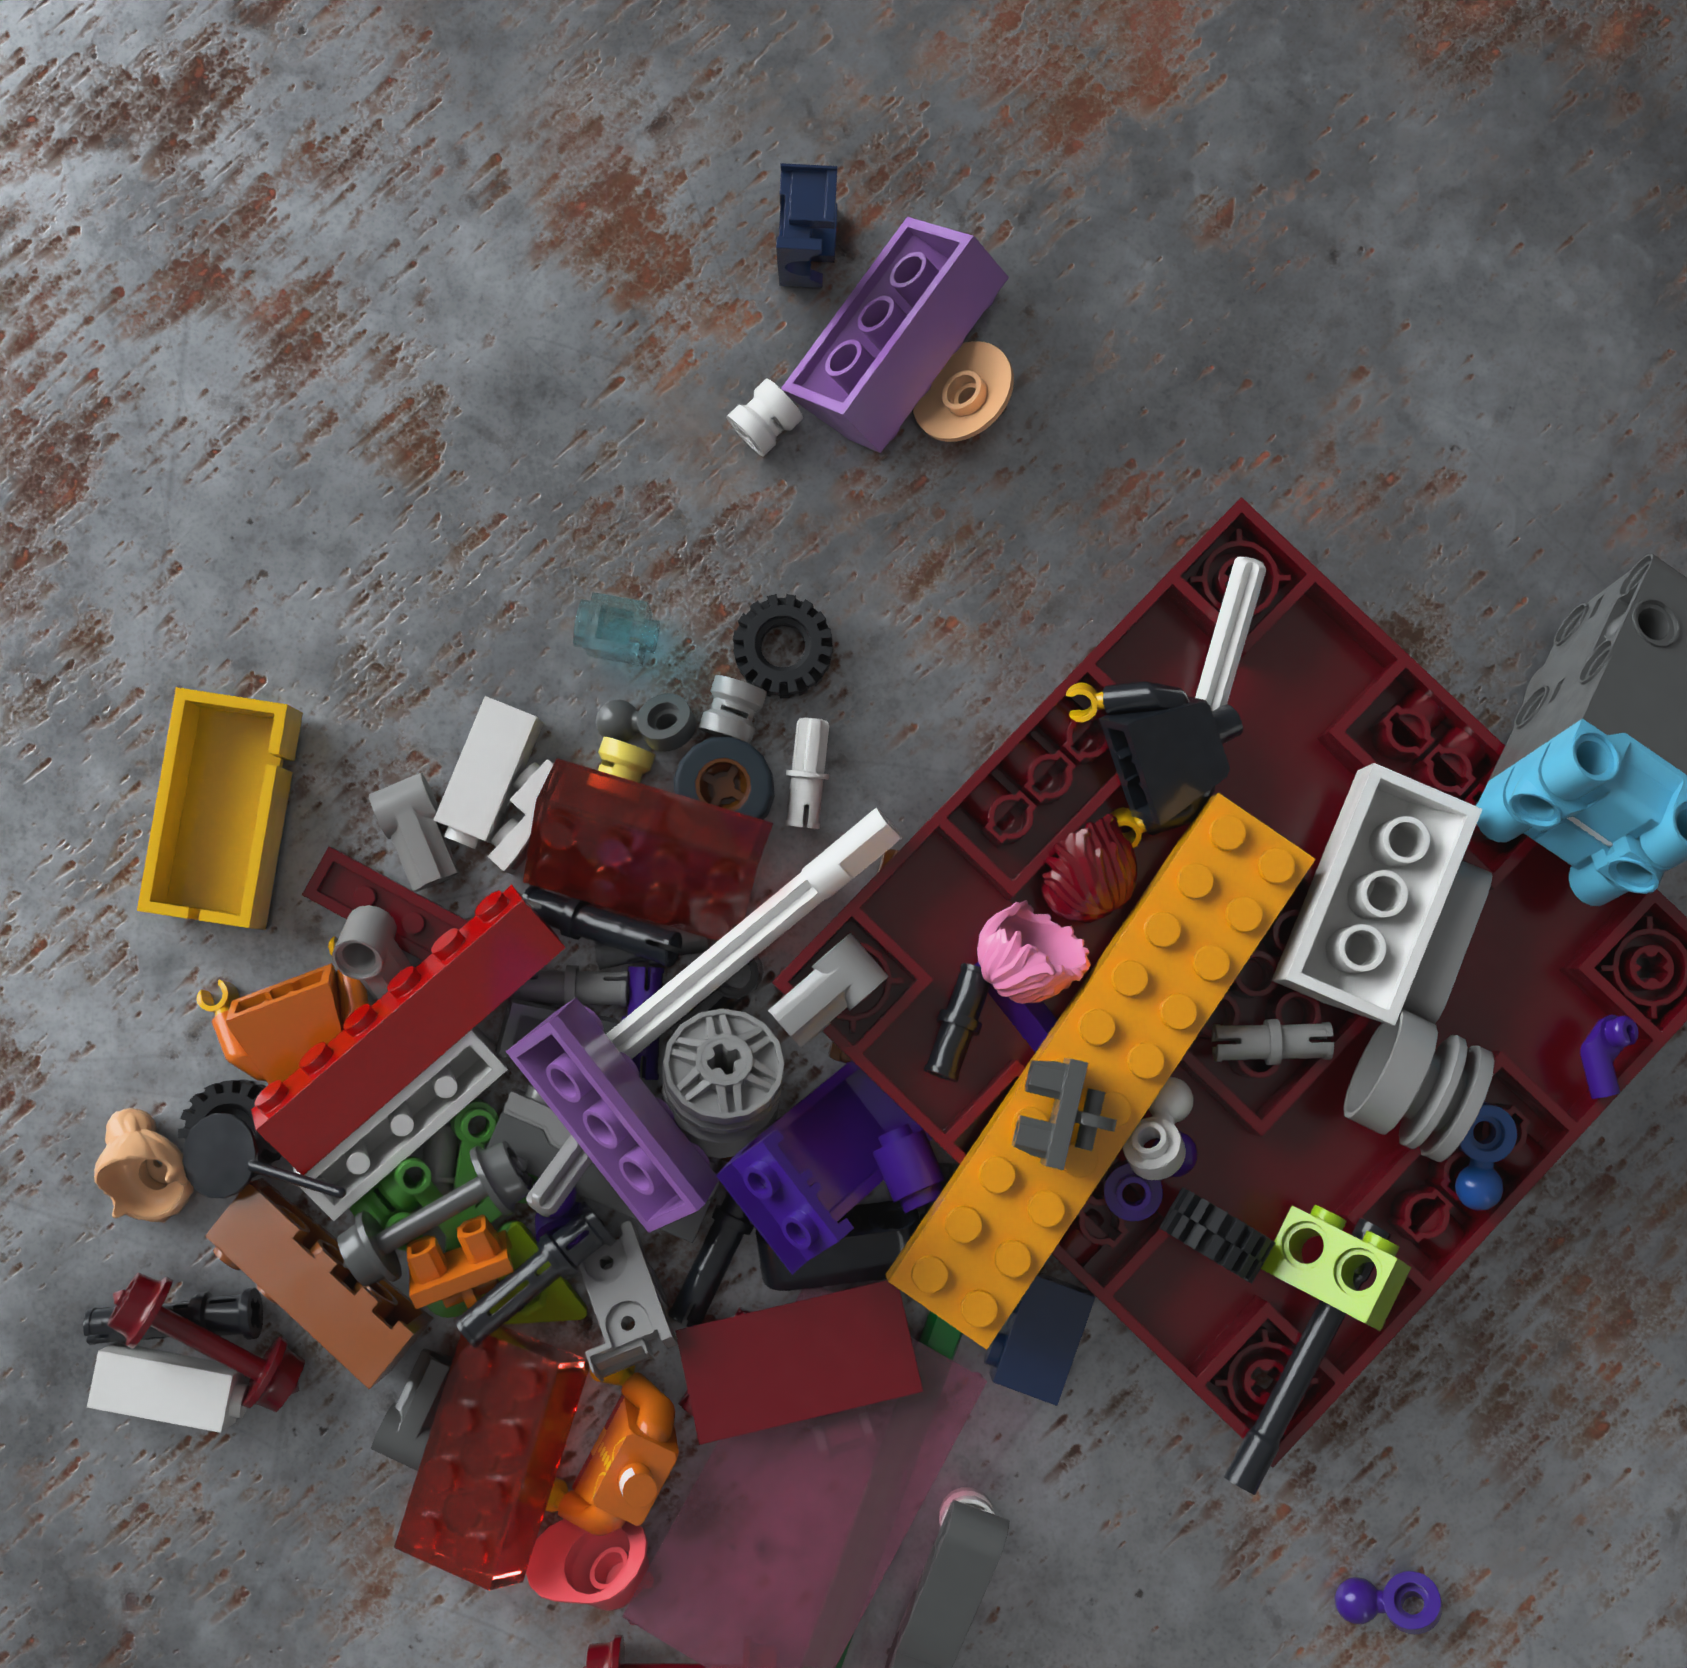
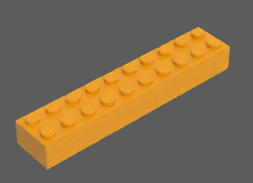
(1132, 1029)

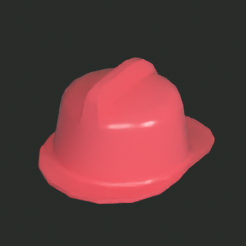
(588, 1568)

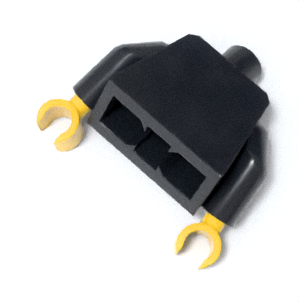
(1162, 750)

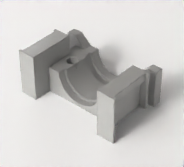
(624, 1296)

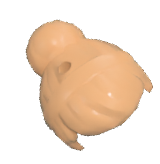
(131, 1173)

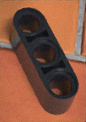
(860, 1256)

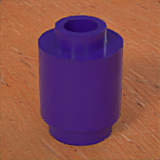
(909, 1167)

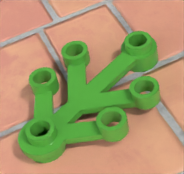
(427, 1192)

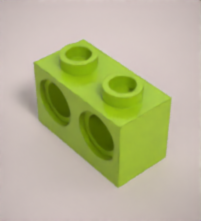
(1332, 1274)

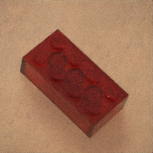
(645, 851)
(492, 1457)

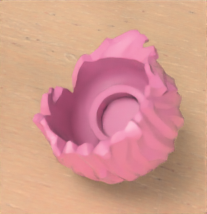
(1029, 954)

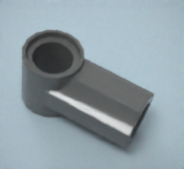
(410, 1420)

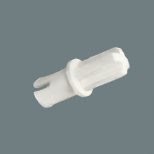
(807, 773)

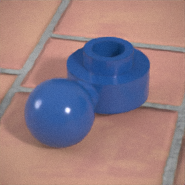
(1479, 1184)

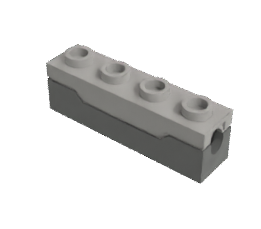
(539, 1135)

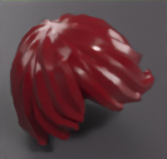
(1092, 872)

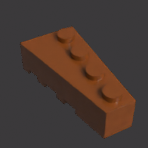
(304, 1274)

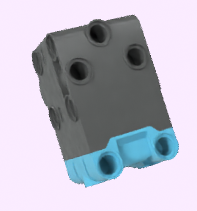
(1604, 741)

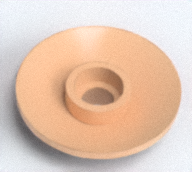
(966, 393)

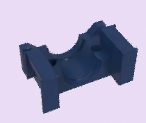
(806, 223)

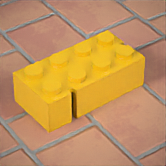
(220, 809)

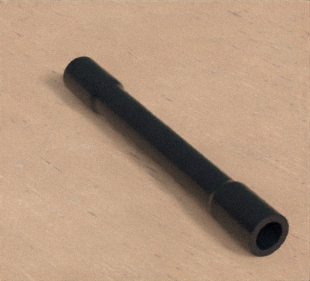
(1263, 1439)

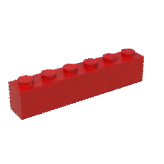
(405, 1029)

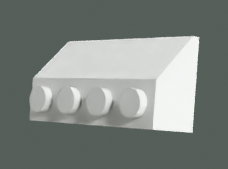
(1377, 894)

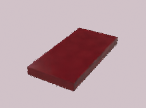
(798, 1361)

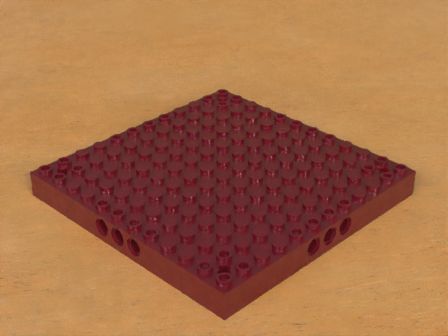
(1316, 704)

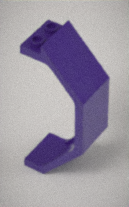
(820, 1156)

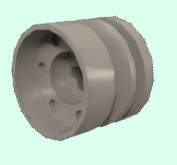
(723, 1079)
(1428, 1088)

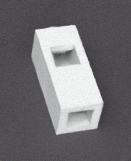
(486, 772)
(167, 1387)

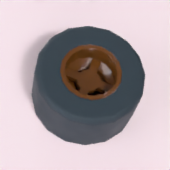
(724, 770)

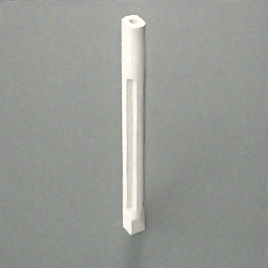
(815, 883)

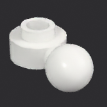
(1165, 1158)

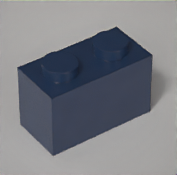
(1041, 1339)

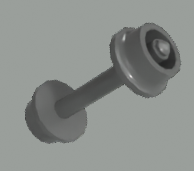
(371, 1250)

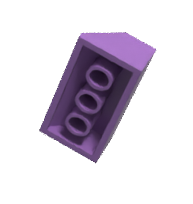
(896, 332)
(615, 1116)

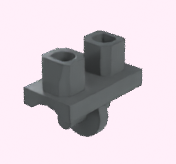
(1052, 1138)

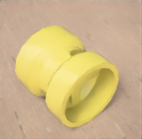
(624, 759)

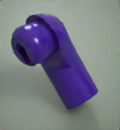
(1601, 1049)

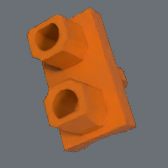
(462, 1272)

